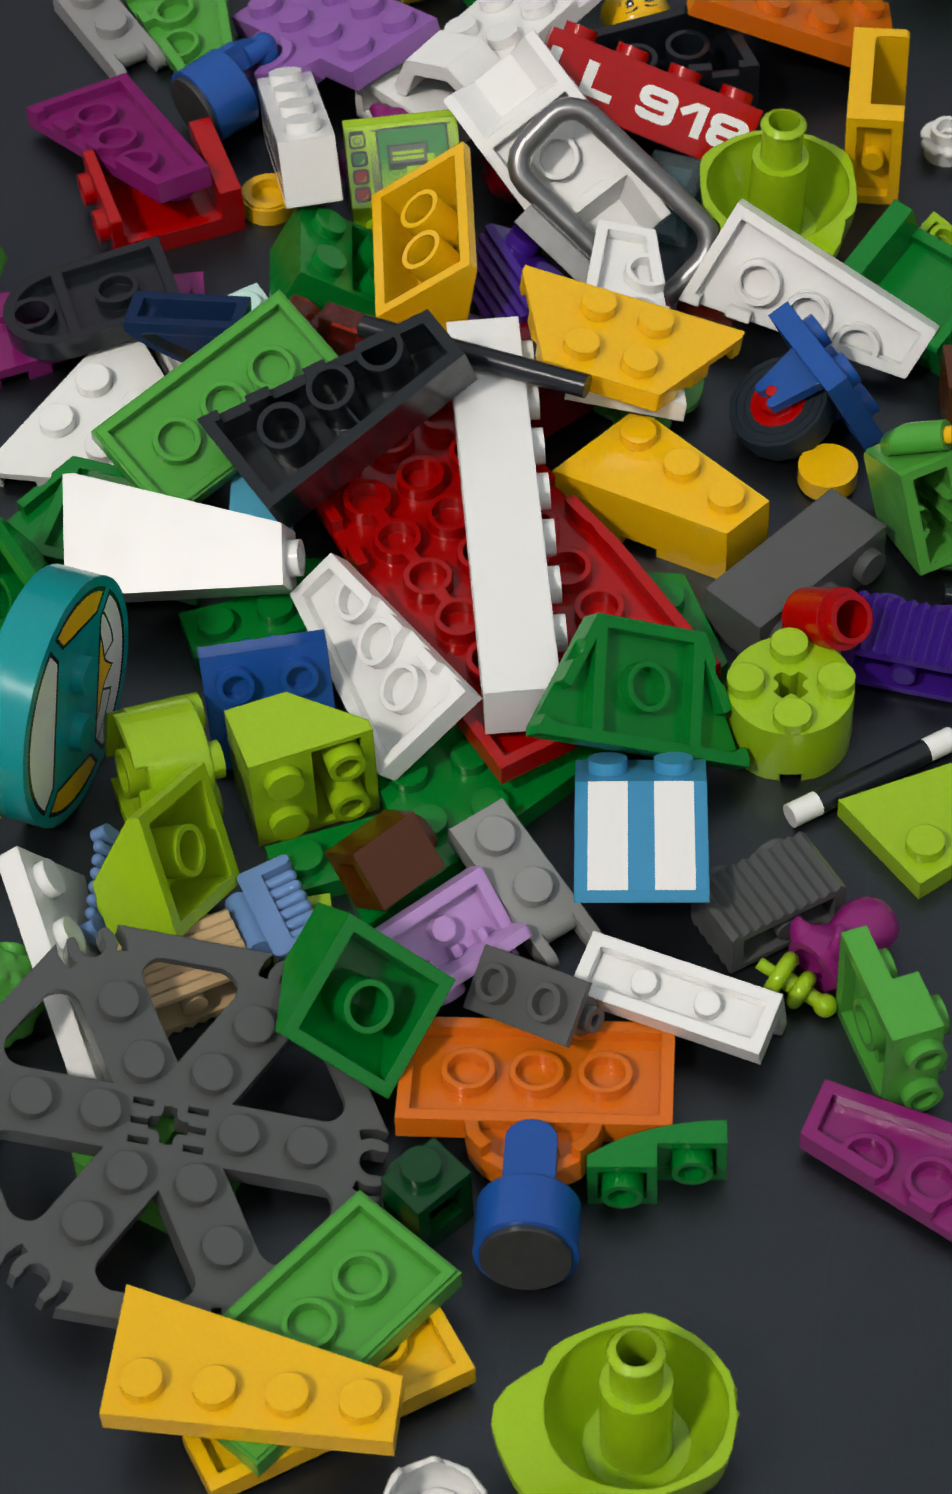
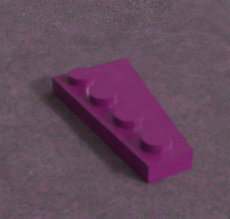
(126, 136)

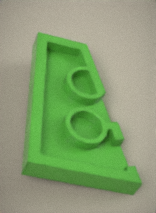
(184, 27)

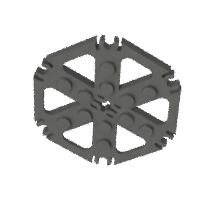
(129, 1162)

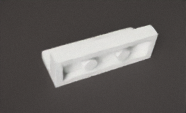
(681, 997)

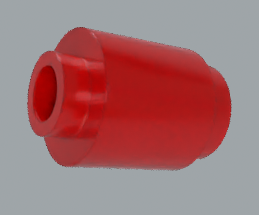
(829, 616)

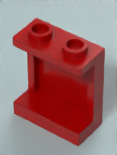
(130, 216)

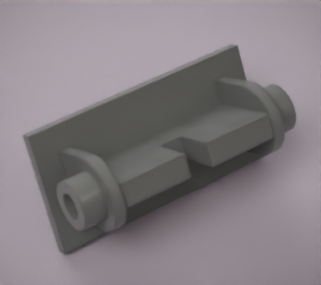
(533, 997)

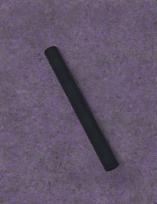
(503, 363)

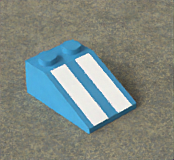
(641, 829)

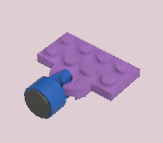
(330, 38)

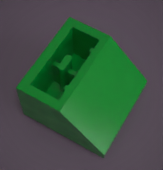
(324, 260)

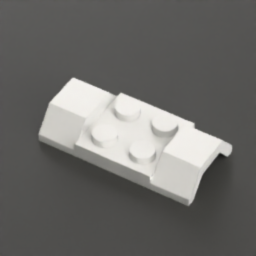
(483, 38)
(570, 159)

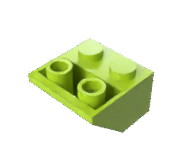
(300, 765)

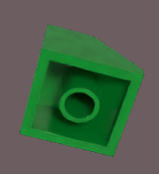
(357, 998)

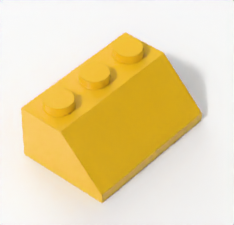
(426, 241)

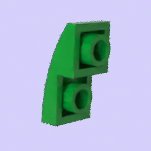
(629, 1168)

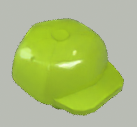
(785, 175)
(620, 1414)

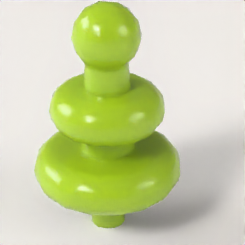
(798, 988)

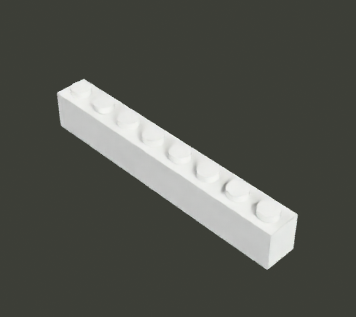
(507, 533)

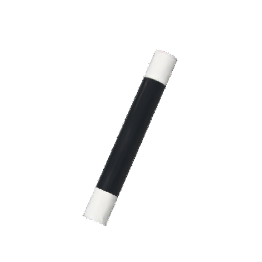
(869, 777)

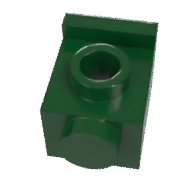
(423, 1181)

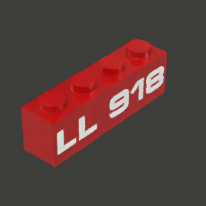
(650, 101)

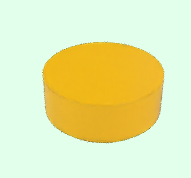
(264, 201)
(827, 468)

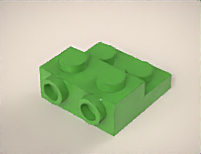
(891, 1023)

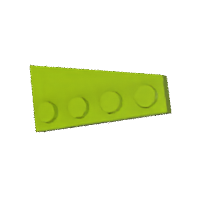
(907, 827)

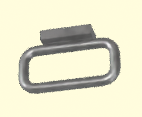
(564, 233)

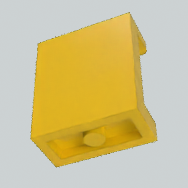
(877, 111)

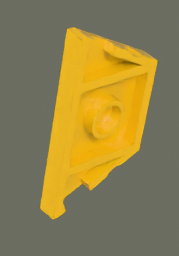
(625, 344)

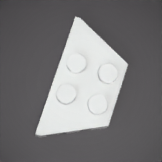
(79, 404)

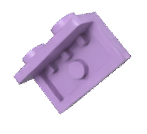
(454, 926)

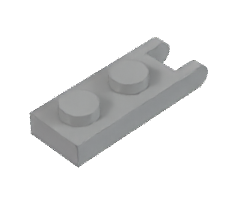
(110, 34)
(521, 878)

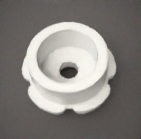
(938, 141)

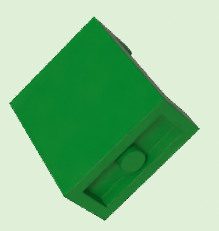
(911, 268)

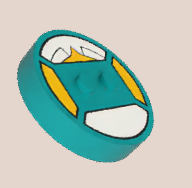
(57, 681)

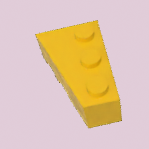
(666, 496)

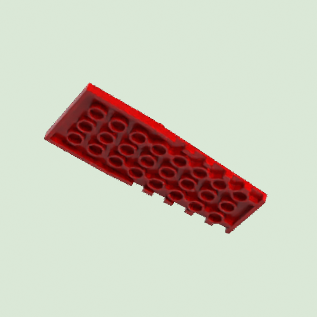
(408, 539)

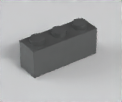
(820, 547)

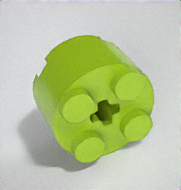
(791, 706)
(156, 745)

